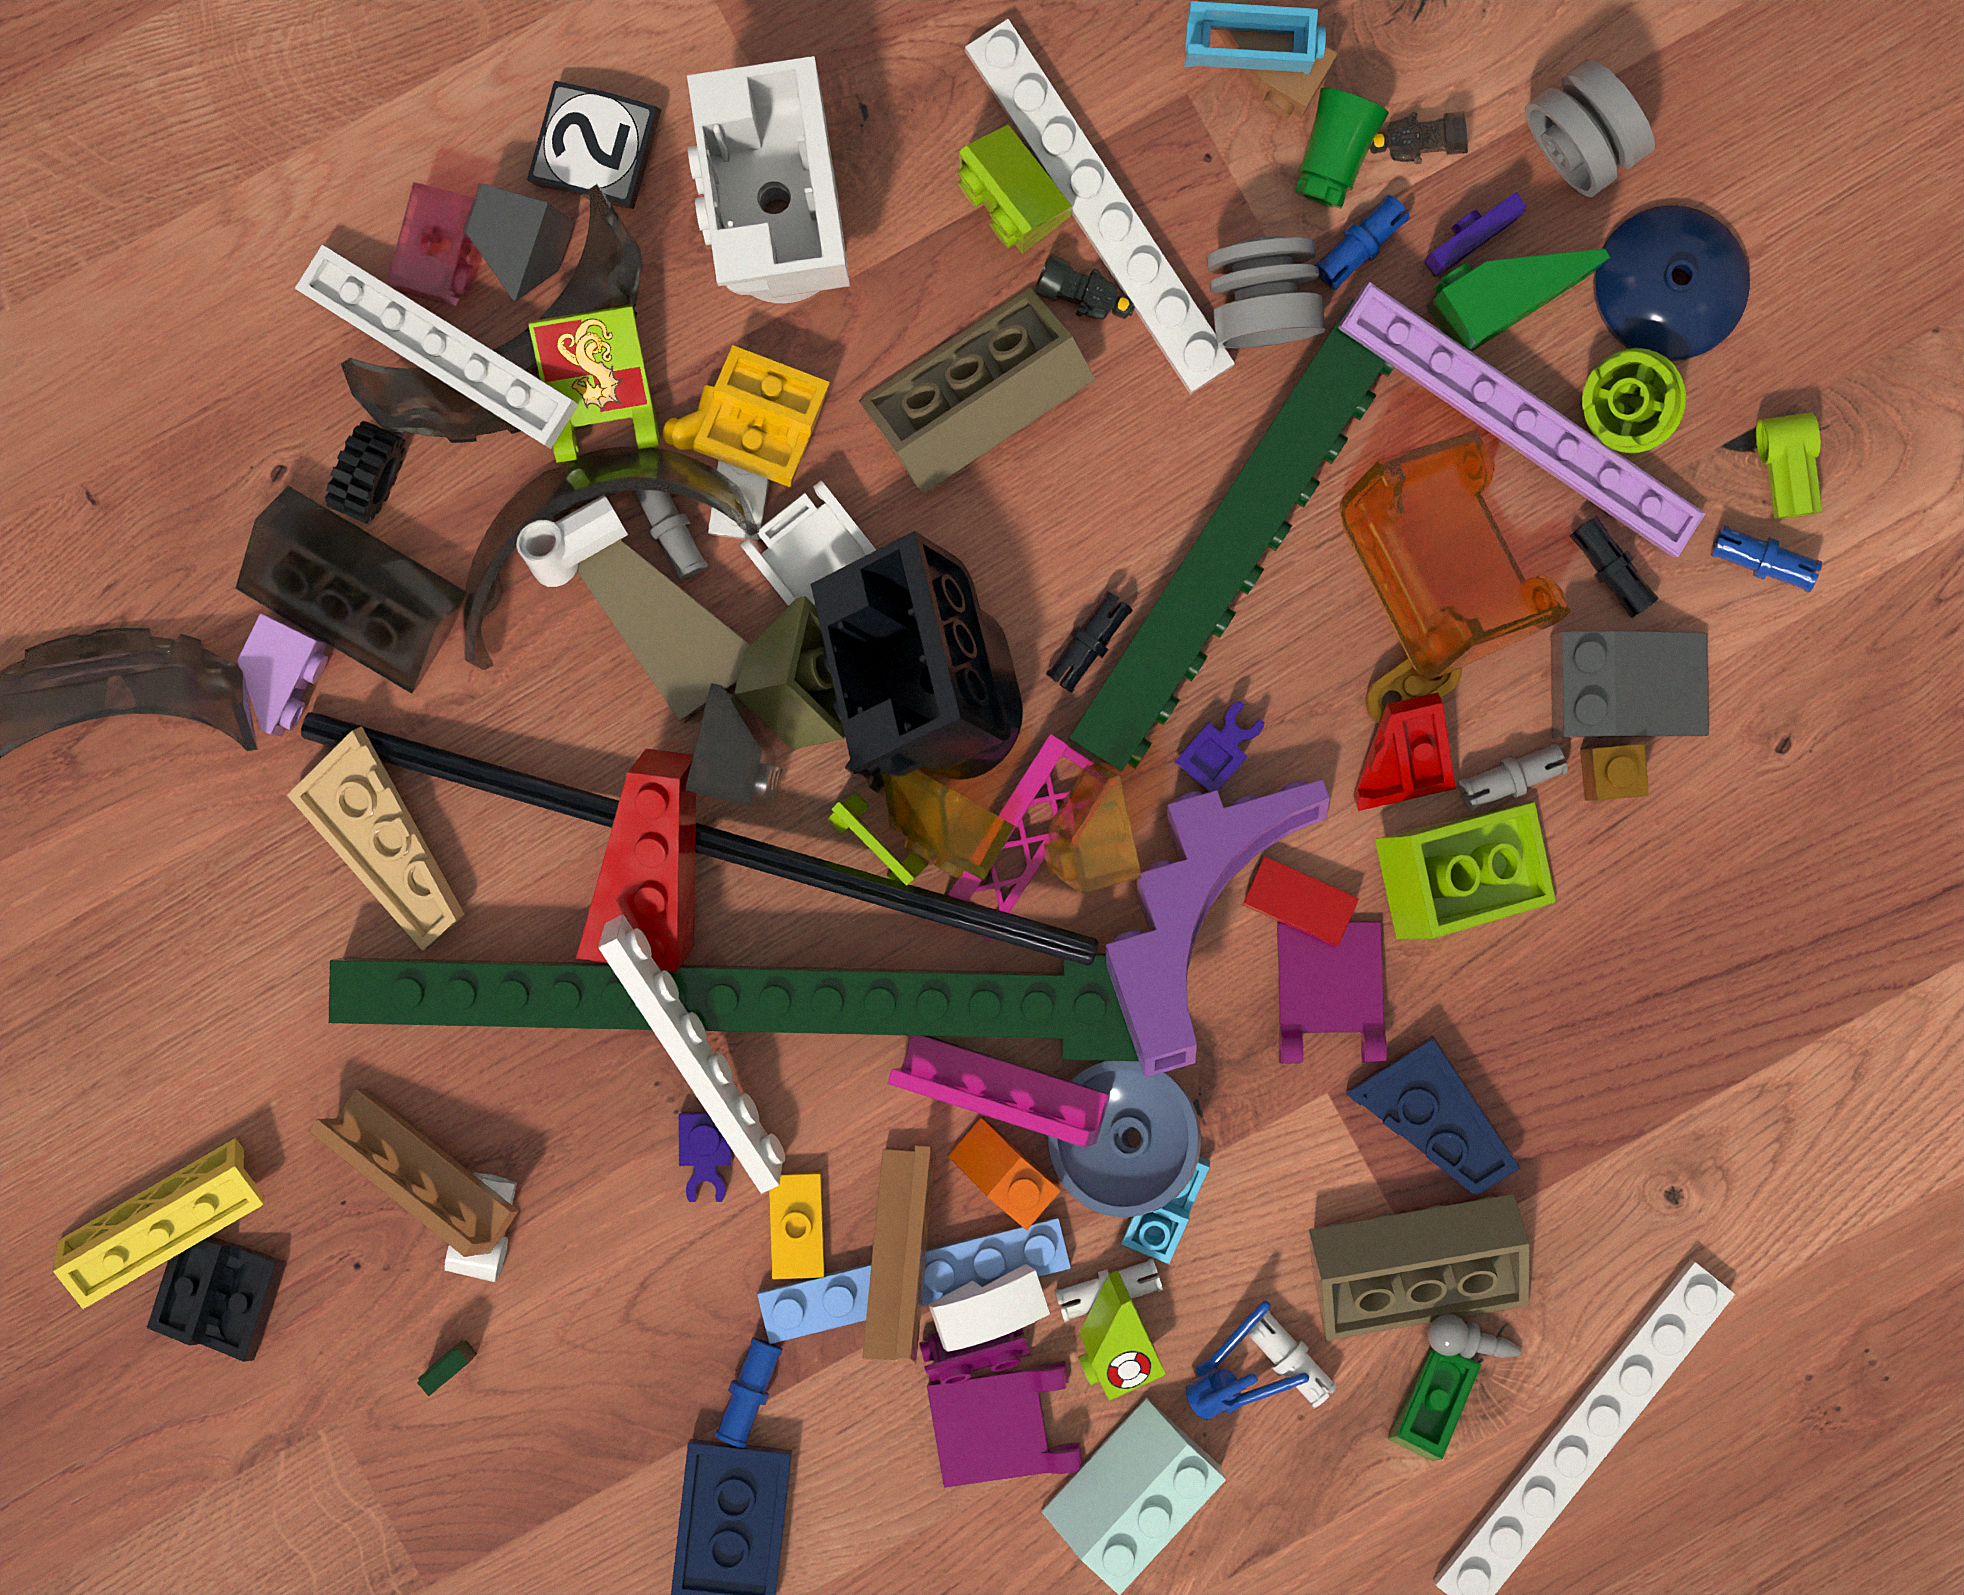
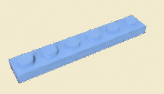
(843, 1295)

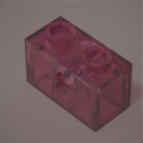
(415, 267)

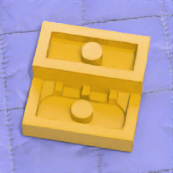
(761, 416)

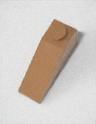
(1282, 90)

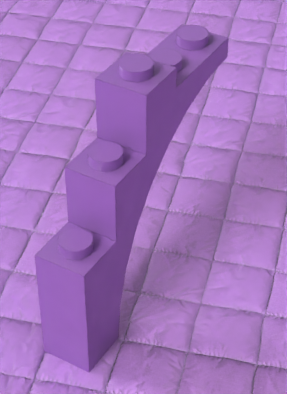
(1175, 897)

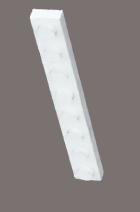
(1099, 206)
(1586, 1434)

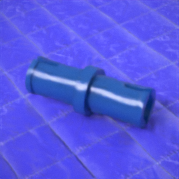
(1362, 242)
(1766, 558)
(748, 1392)

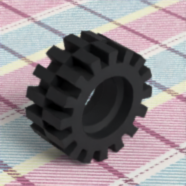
(365, 472)

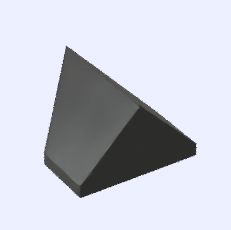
(517, 237)

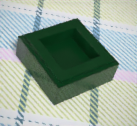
(446, 1367)

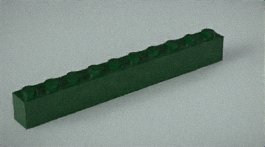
(1228, 550)

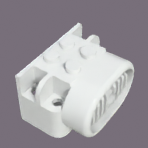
(761, 142)

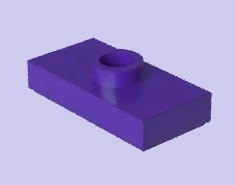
(1473, 232)

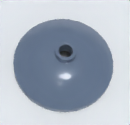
(1125, 1178)

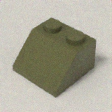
(788, 681)

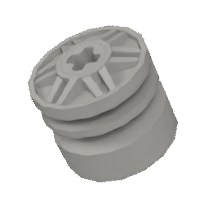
(1265, 281)

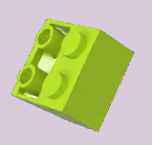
(1012, 188)

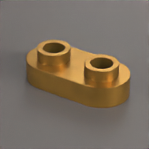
(1407, 685)

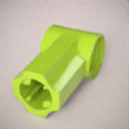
(1789, 450)

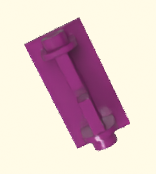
(956, 1365)

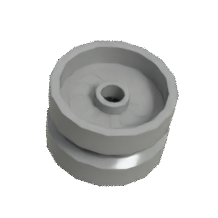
(1590, 127)

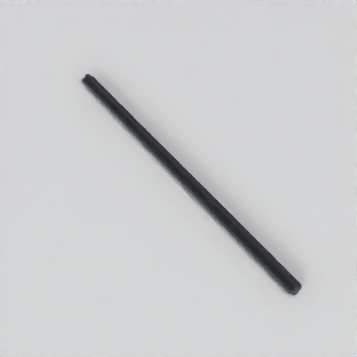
(718, 843)

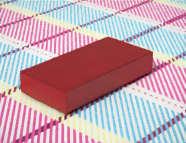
(1300, 902)

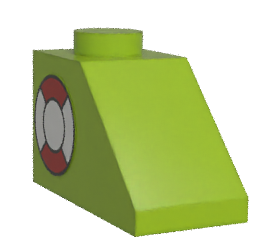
(1117, 1342)

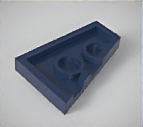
(1437, 1113)

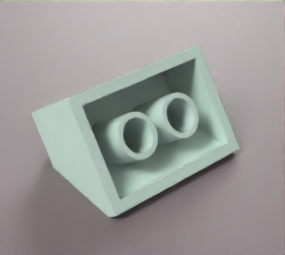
(1133, 1495)

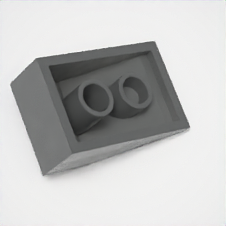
(1629, 684)

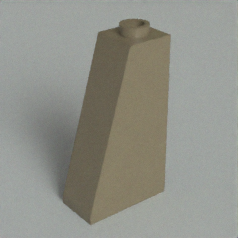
(664, 627)

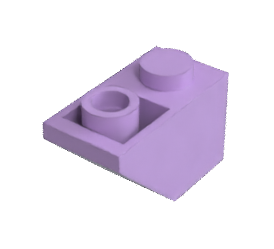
(277, 669)

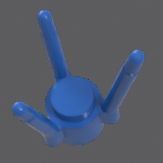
(1220, 1389)

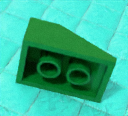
(1499, 293)

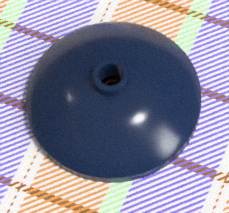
(1643, 301)

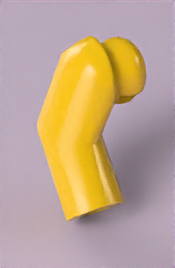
(684, 430)

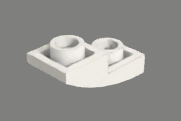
(991, 1311)

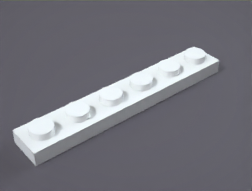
(436, 346)
(686, 1043)

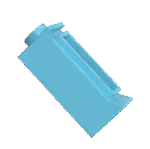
(1301, 22)

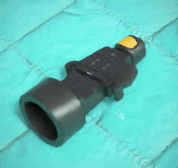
(1092, 294)

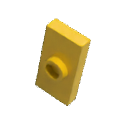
(797, 1226)

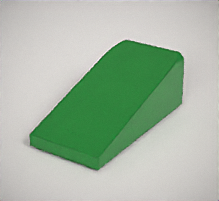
(1434, 1404)

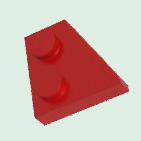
(1407, 754)

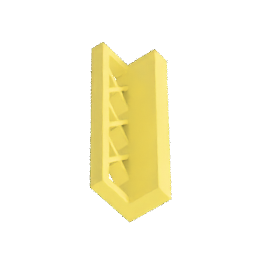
(156, 1224)

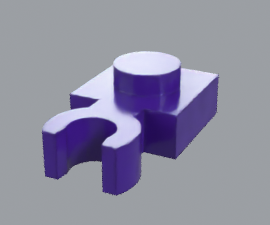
(1214, 753)
(705, 1149)

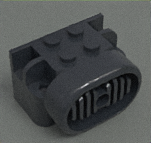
(917, 663)

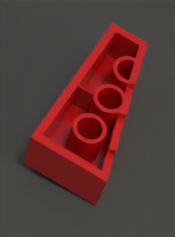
(650, 861)

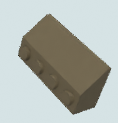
(977, 389)
(1420, 1266)

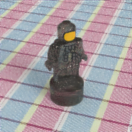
(1409, 138)

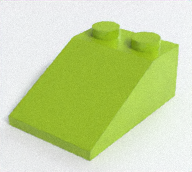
(1465, 872)

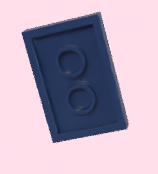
(731, 1519)

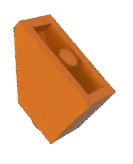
(1004, 1173)

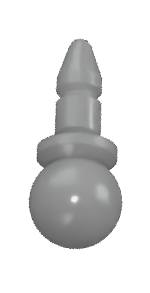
(1452, 1336)

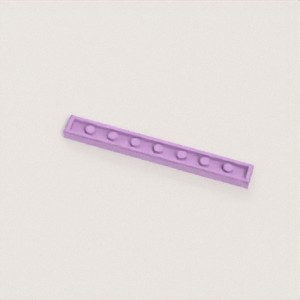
(1521, 420)

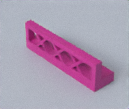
(1012, 812)
(1002, 1090)

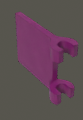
(1331, 989)
(997, 1427)

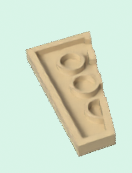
(374, 834)

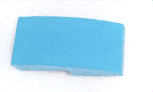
(1161, 1230)

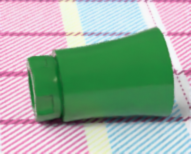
(1338, 146)

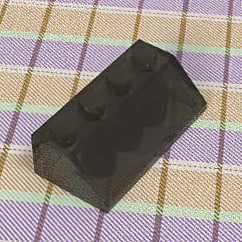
(348, 588)
(733, 753)

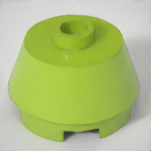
(1634, 400)

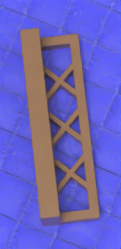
(416, 1174)
(899, 1255)

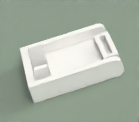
(807, 544)

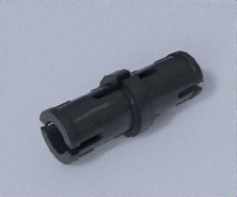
(1614, 566)
(1089, 641)

